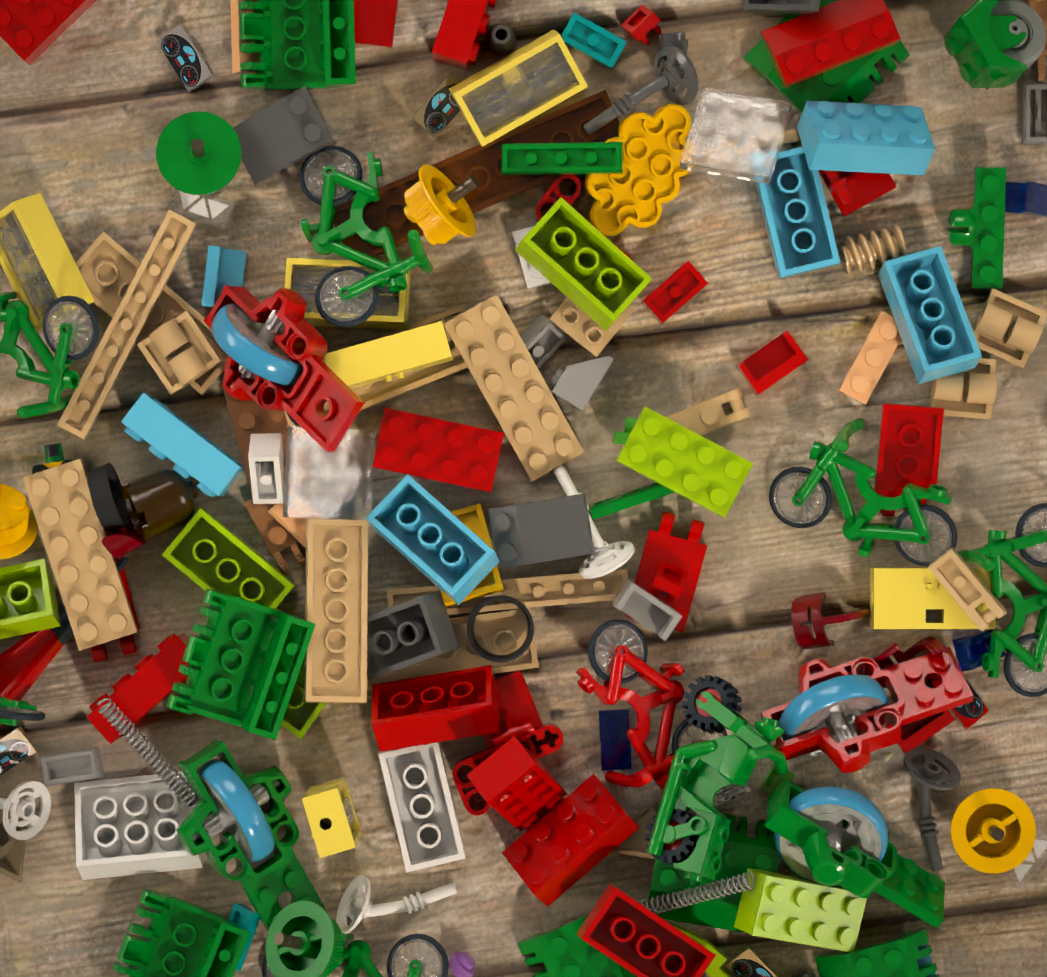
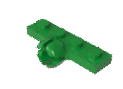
(983, 227)

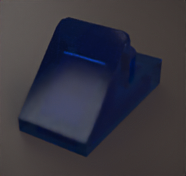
(1026, 198)
(971, 649)
(614, 744)

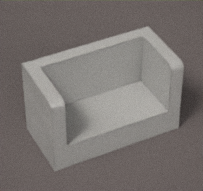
(647, 609)

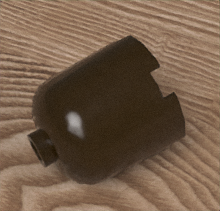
(159, 502)

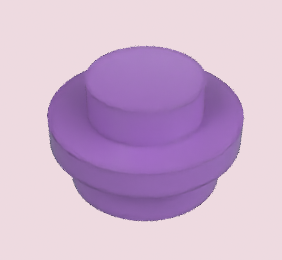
(462, 964)

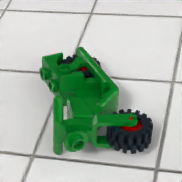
(703, 769)

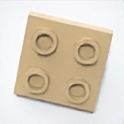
(1008, 328)
(585, 330)
(179, 352)
(968, 392)

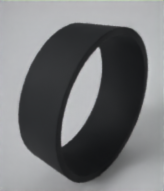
(107, 497)
(500, 658)

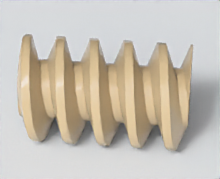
(872, 249)

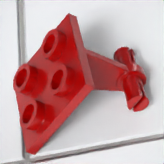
(856, 189)
(516, 710)

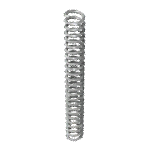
(159, 767)
(700, 894)

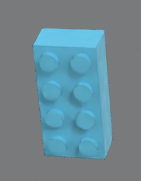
(865, 138)
(797, 217)
(929, 315)
(182, 444)
(433, 539)

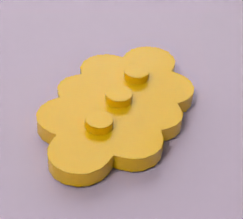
(649, 170)

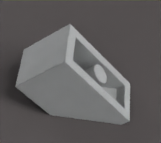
(580, 381)

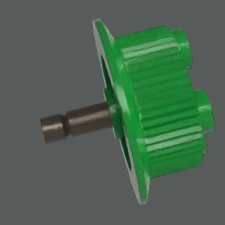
(304, 942)

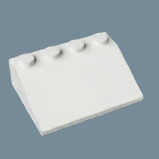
(130, 827)

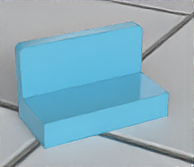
(222, 269)

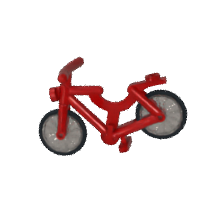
(619, 656)

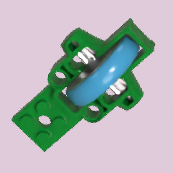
(820, 821)
(245, 829)

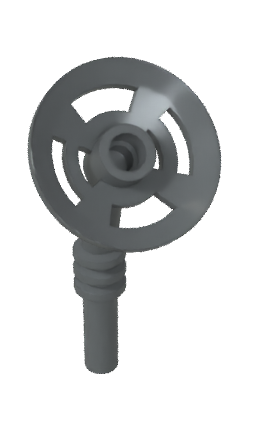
(664, 81)
(930, 776)

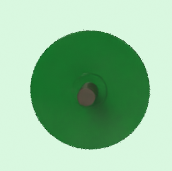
(198, 153)

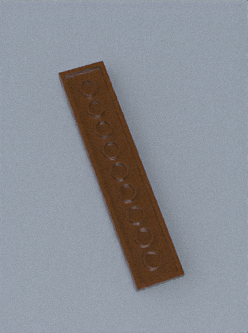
(486, 167)

